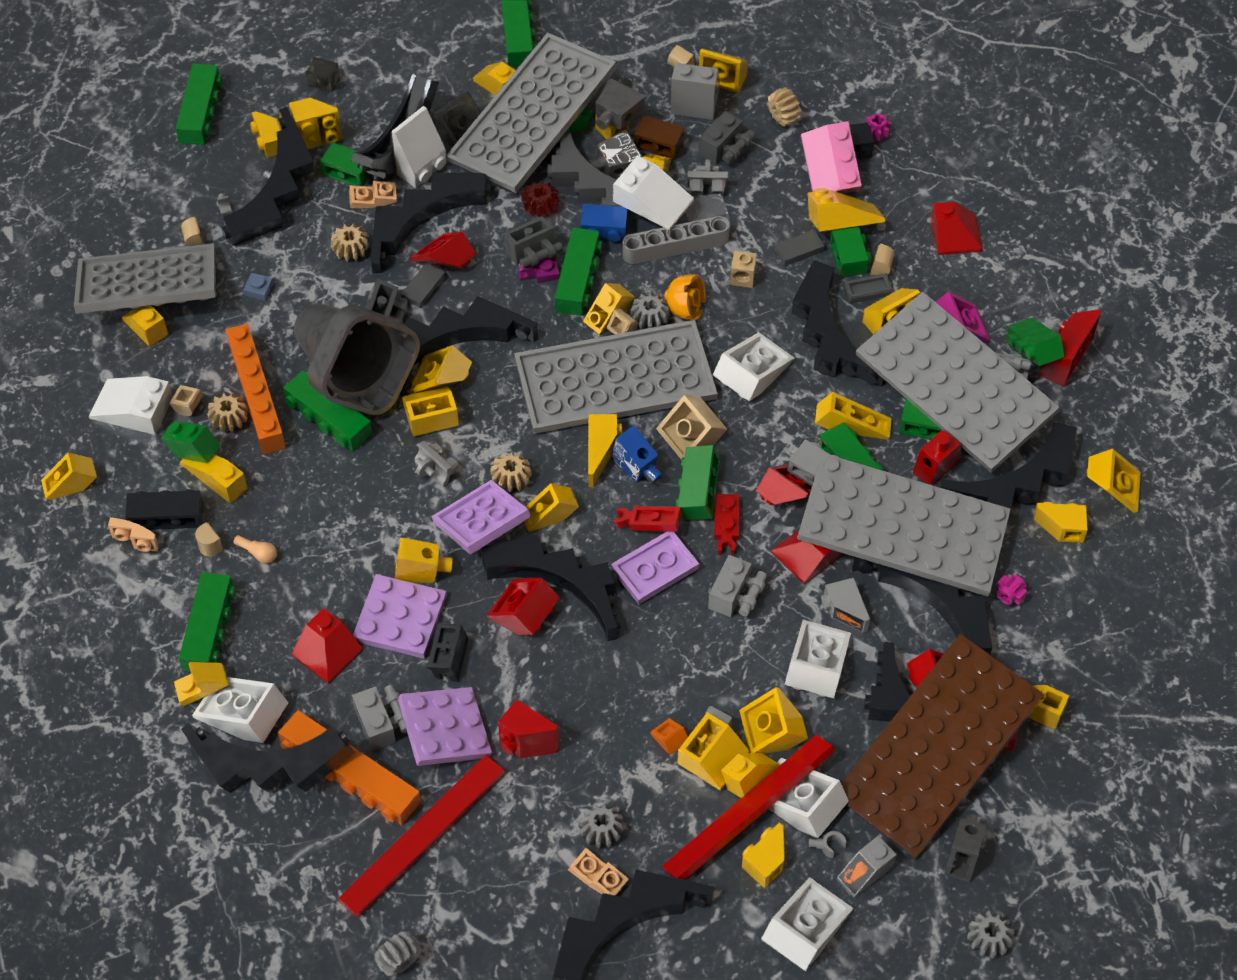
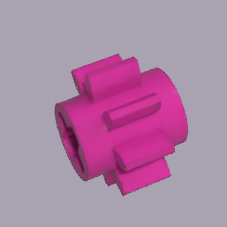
(878, 126)
(1011, 589)

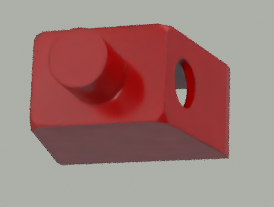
(942, 452)

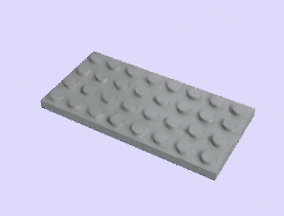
(531, 112)
(614, 375)
(957, 381)
(904, 524)

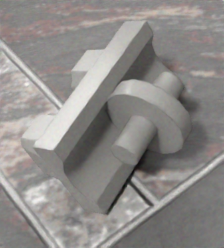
(707, 176)
(431, 463)

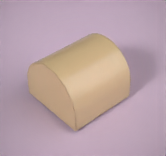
(680, 55)
(192, 232)
(882, 260)
(621, 322)
(186, 400)
(208, 541)

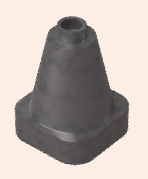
(356, 355)

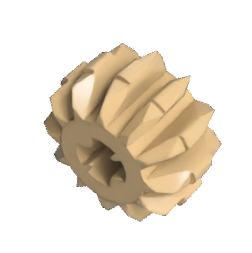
(784, 106)
(350, 242)
(227, 412)
(511, 472)

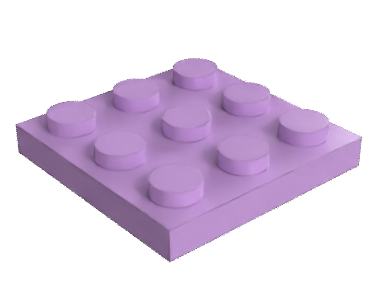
(481, 516)
(400, 616)
(444, 726)

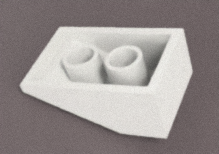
(418, 148)
(651, 193)
(752, 366)
(133, 403)
(818, 659)
(243, 709)
(811, 803)
(806, 923)

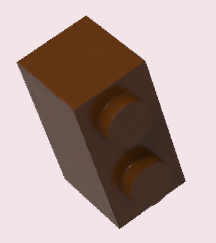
(659, 137)

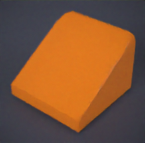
(669, 735)

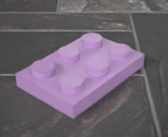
(655, 566)

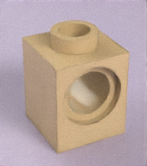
(743, 269)

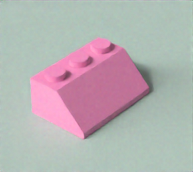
(831, 158)

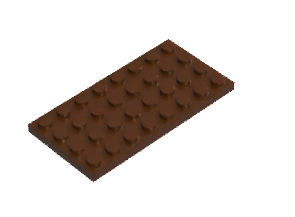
(939, 745)

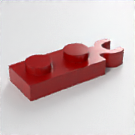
(649, 518)
(726, 521)

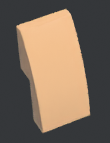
(369, 197)
(141, 537)
(597, 874)

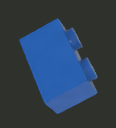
(608, 220)

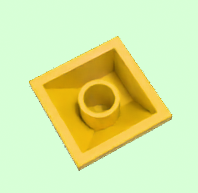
(731, 68)
(440, 370)
(1116, 477)
(772, 723)

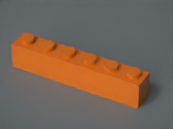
(255, 389)
(358, 774)

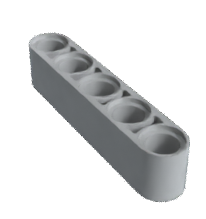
(679, 240)

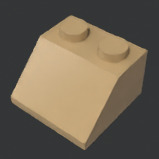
(690, 425)

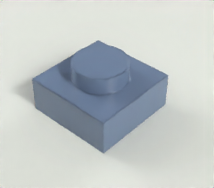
(258, 286)

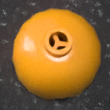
(685, 296)

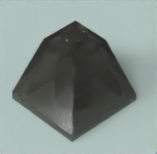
(455, 118)

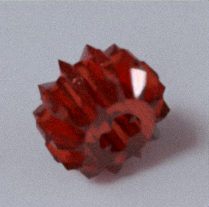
(540, 199)

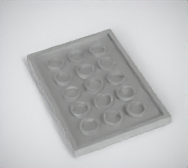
(145, 278)

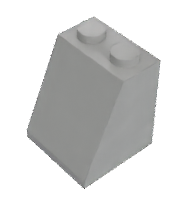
(694, 91)

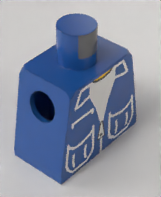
(636, 456)

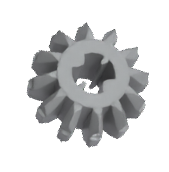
(650, 311)
(601, 833)
(986, 943)
(397, 953)

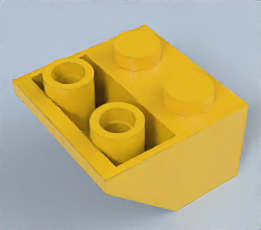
(316, 122)
(884, 310)
(430, 410)
(710, 750)

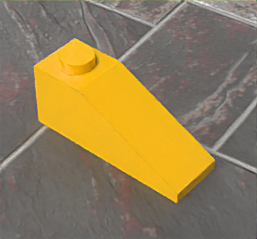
(864, 421)
(601, 440)
(219, 476)

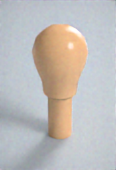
(262, 551)

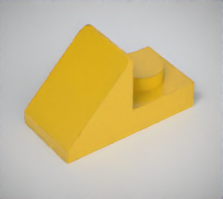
(202, 681)

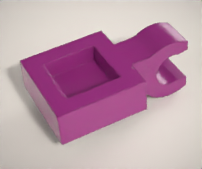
(544, 271)

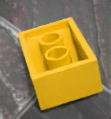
(835, 210)

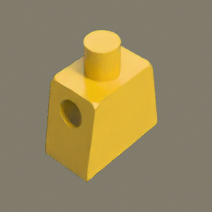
(419, 561)

